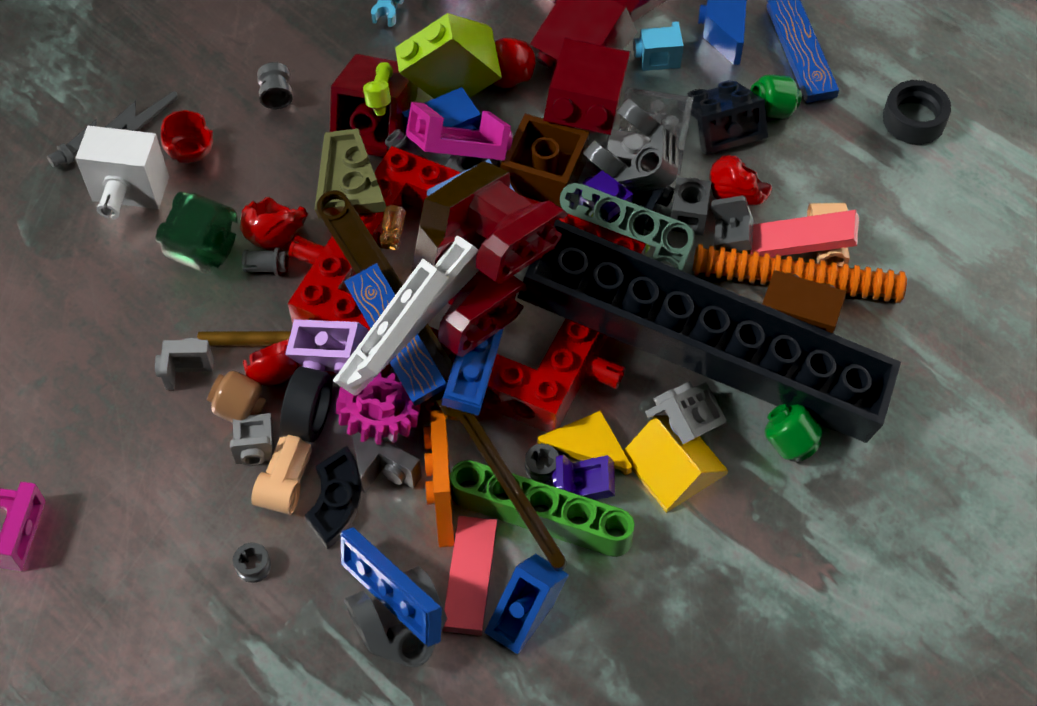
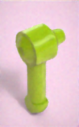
(377, 92)

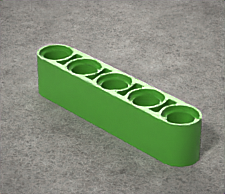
(562, 506)

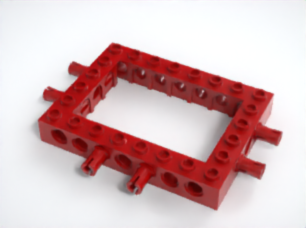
(514, 389)

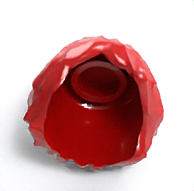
(733, 179)
(270, 223)

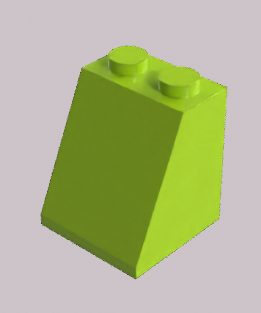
(450, 56)

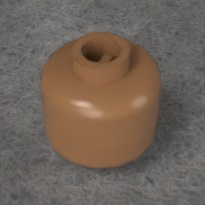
(235, 397)

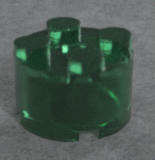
(197, 232)

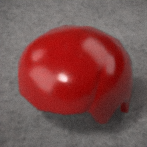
(515, 62)
(186, 137)
(271, 365)

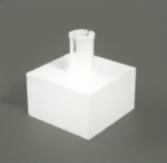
(122, 169)

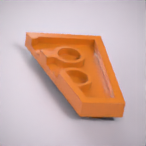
(437, 465)

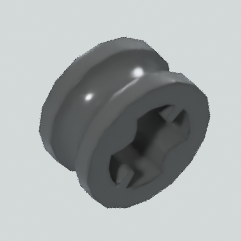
(536, 452)
(257, 573)

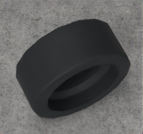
(924, 94)
(306, 404)

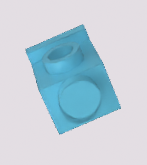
(659, 48)

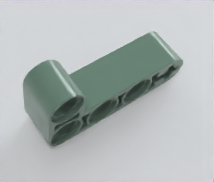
(626, 223)

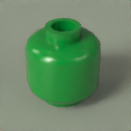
(780, 95)
(793, 432)

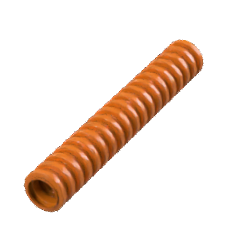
(761, 268)

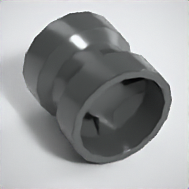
(274, 85)

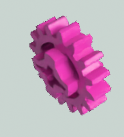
(377, 410)

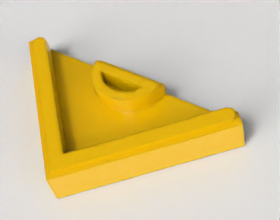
(588, 439)

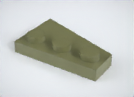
(348, 170)

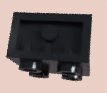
(728, 116)

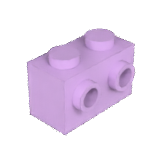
(324, 343)

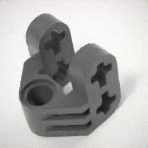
(642, 174)
(390, 644)

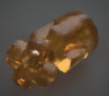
(392, 227)

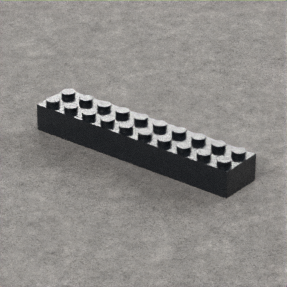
(712, 331)

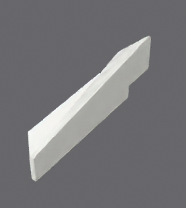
(408, 313)

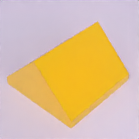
(670, 468)

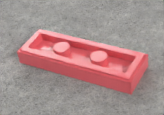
(806, 234)
(470, 575)

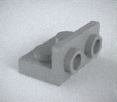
(689, 410)

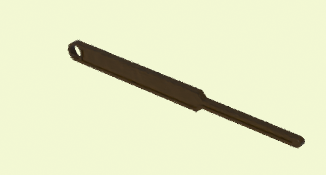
(364, 252)

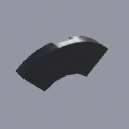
(338, 497)

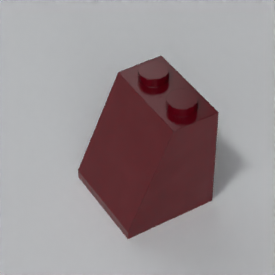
(583, 20)
(587, 86)
(349, 106)

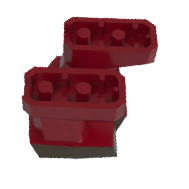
(508, 237)

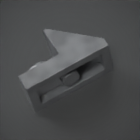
(392, 461)

